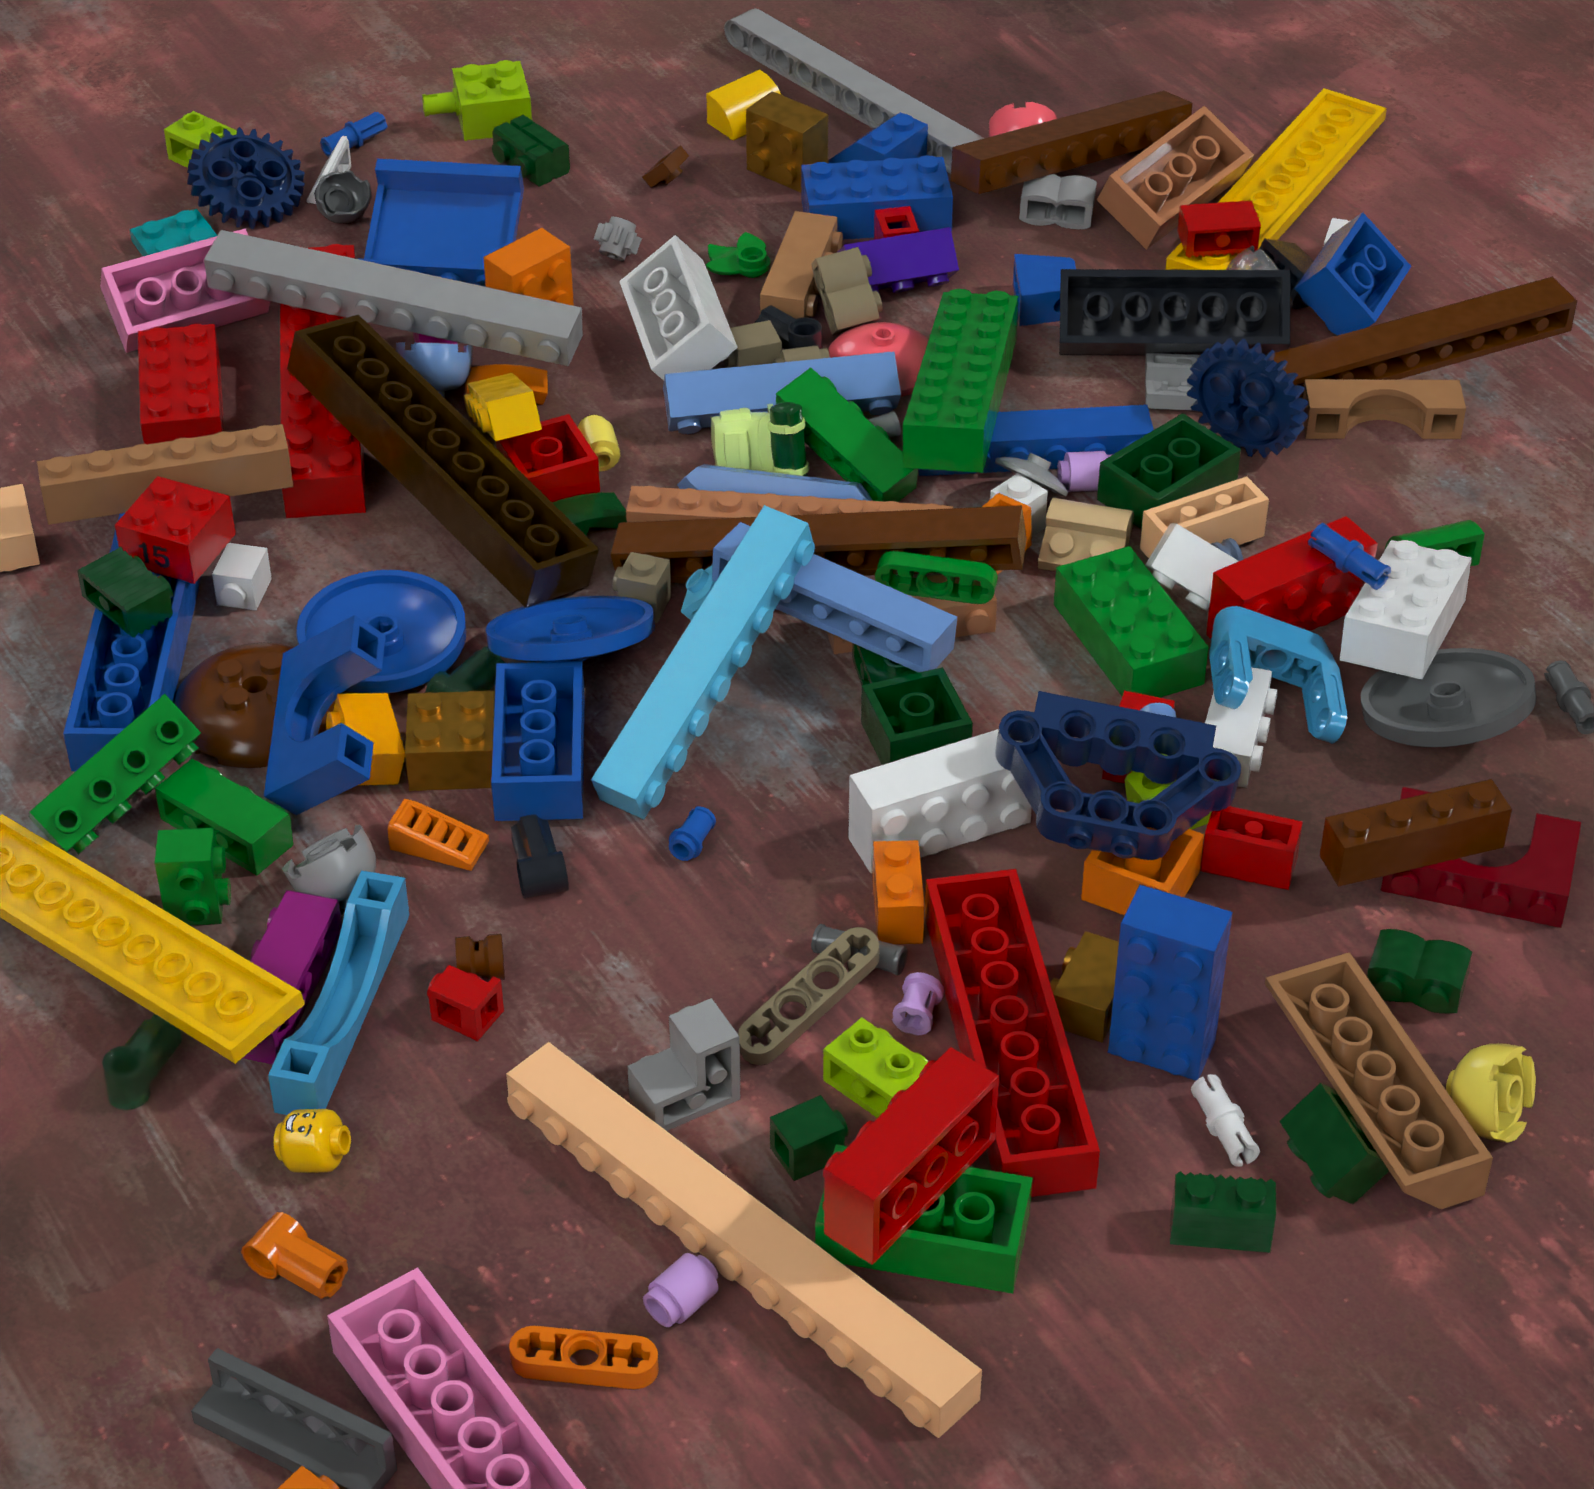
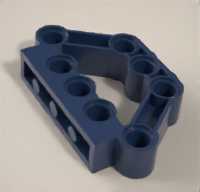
(1144, 739)

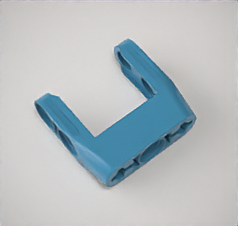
(1292, 654)

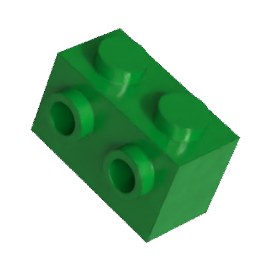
(191, 875)

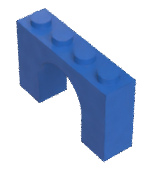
(313, 766)

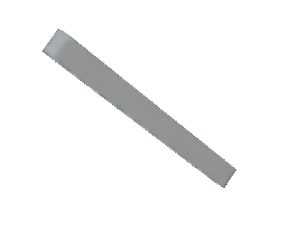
(839, 80)

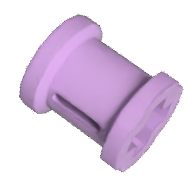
(918, 1003)

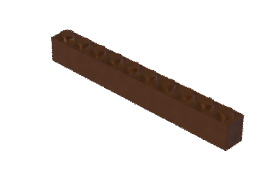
(1437, 336)
(848, 539)

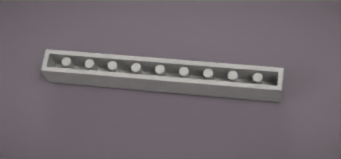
(394, 297)

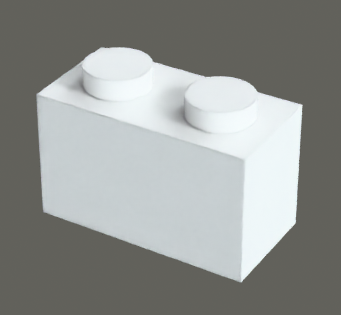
(1187, 562)

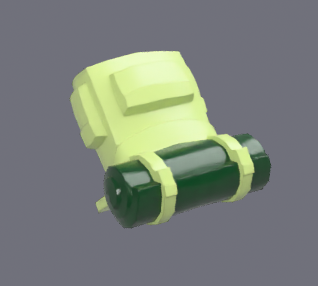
(761, 439)

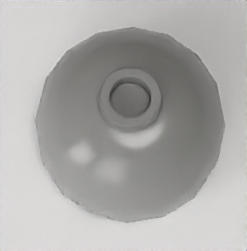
(333, 865)

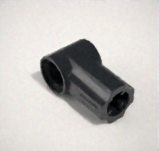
(792, 331)
(538, 863)

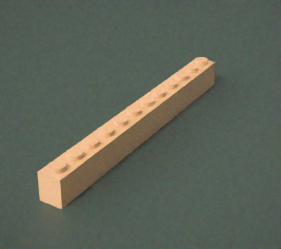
(746, 1241)

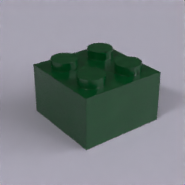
(913, 715)

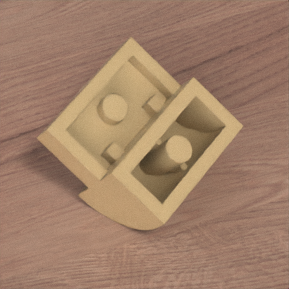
(1082, 531)

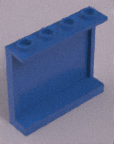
(443, 216)

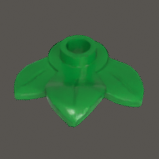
(746, 258)

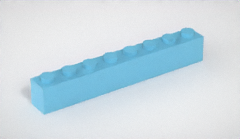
(704, 663)

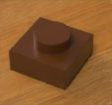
(666, 168)

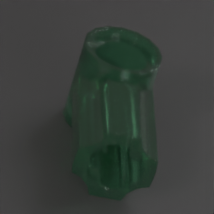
(474, 674)
(134, 1065)

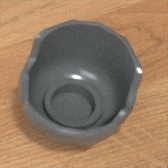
(342, 197)

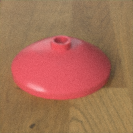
(886, 337)

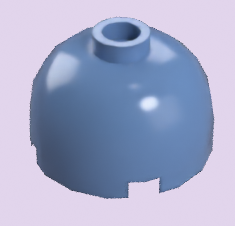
(439, 363)

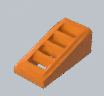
(408, 836)

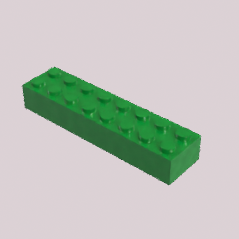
(961, 382)

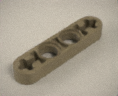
(804, 991)

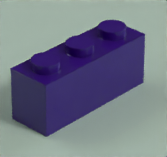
(910, 259)

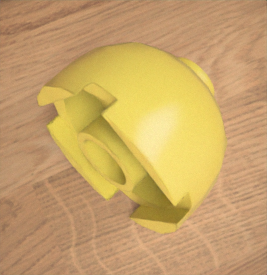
(1493, 1088)

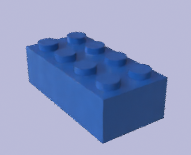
(860, 187)
(538, 741)
(1169, 982)

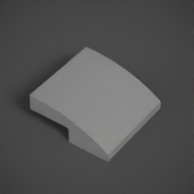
(1167, 381)

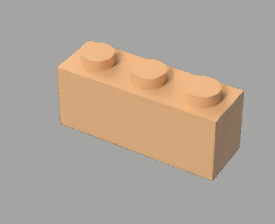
(1215, 514)

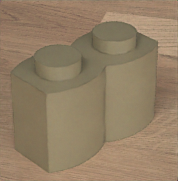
(846, 290)

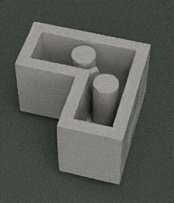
(693, 1074)

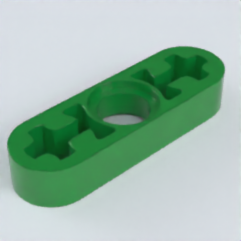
(964, 591)

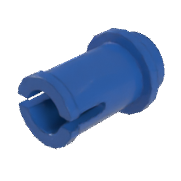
(687, 840)

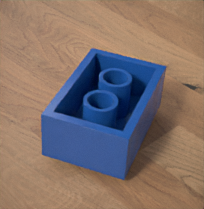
(1353, 277)

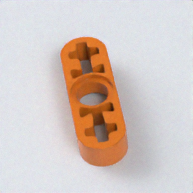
(571, 1340)

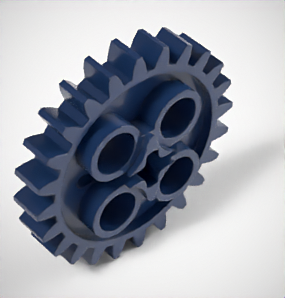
(245, 178)
(1247, 397)

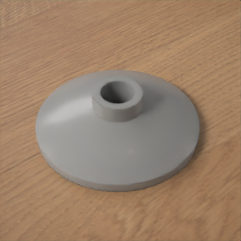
(1034, 469)

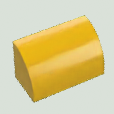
(729, 103)

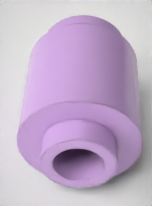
(1080, 470)
(681, 1289)

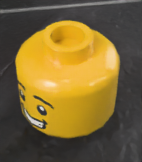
(311, 1140)

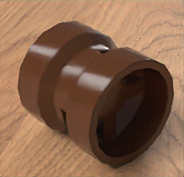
(482, 956)

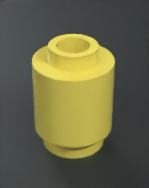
(602, 440)

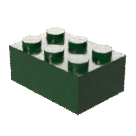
(1166, 466)

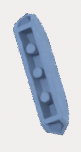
(761, 482)

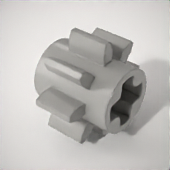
(617, 238)

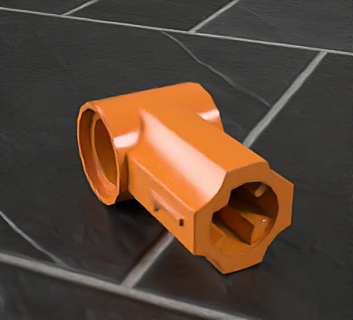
(285, 1250)

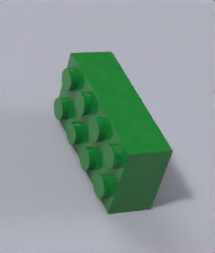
(1130, 624)
(963, 1238)

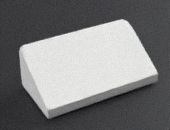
(337, 162)

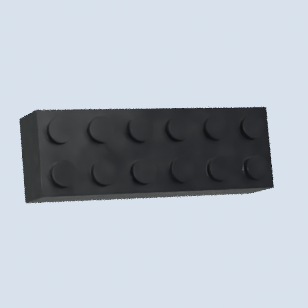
(1171, 310)

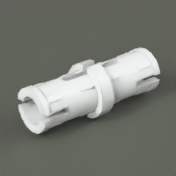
(1225, 1120)

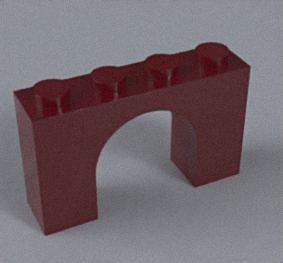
(1526, 890)

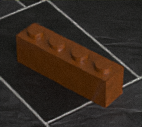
(1415, 832)

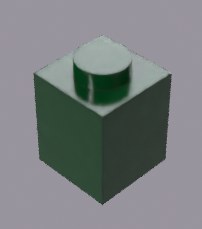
(806, 1136)

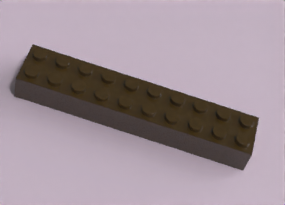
(443, 460)

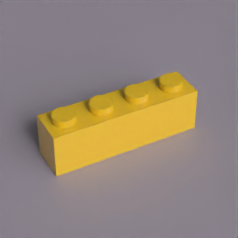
(502, 406)

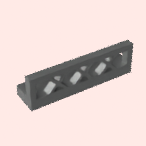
(293, 1426)

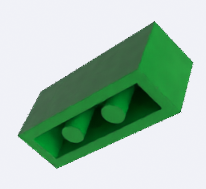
(242, 822)

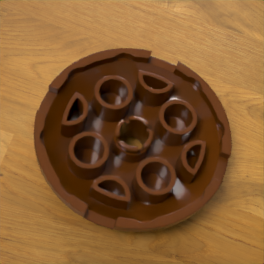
(234, 703)

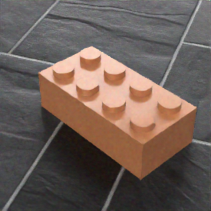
(1179, 169)

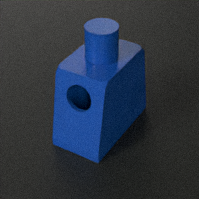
(1038, 287)

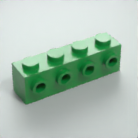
(848, 439)
(115, 775)

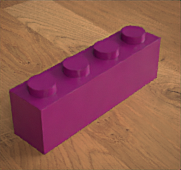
(296, 950)

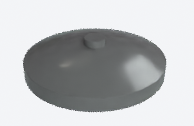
(1458, 701)

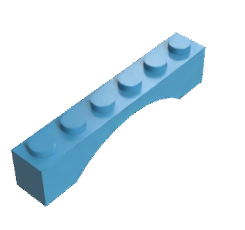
(317, 1052)

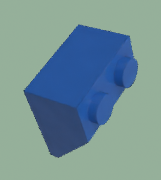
(896, 138)

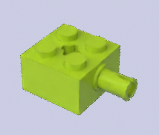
(483, 97)

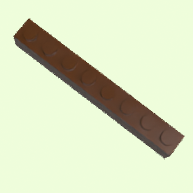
(1066, 142)

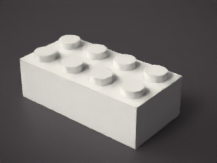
(677, 311)
(1410, 614)
(936, 798)

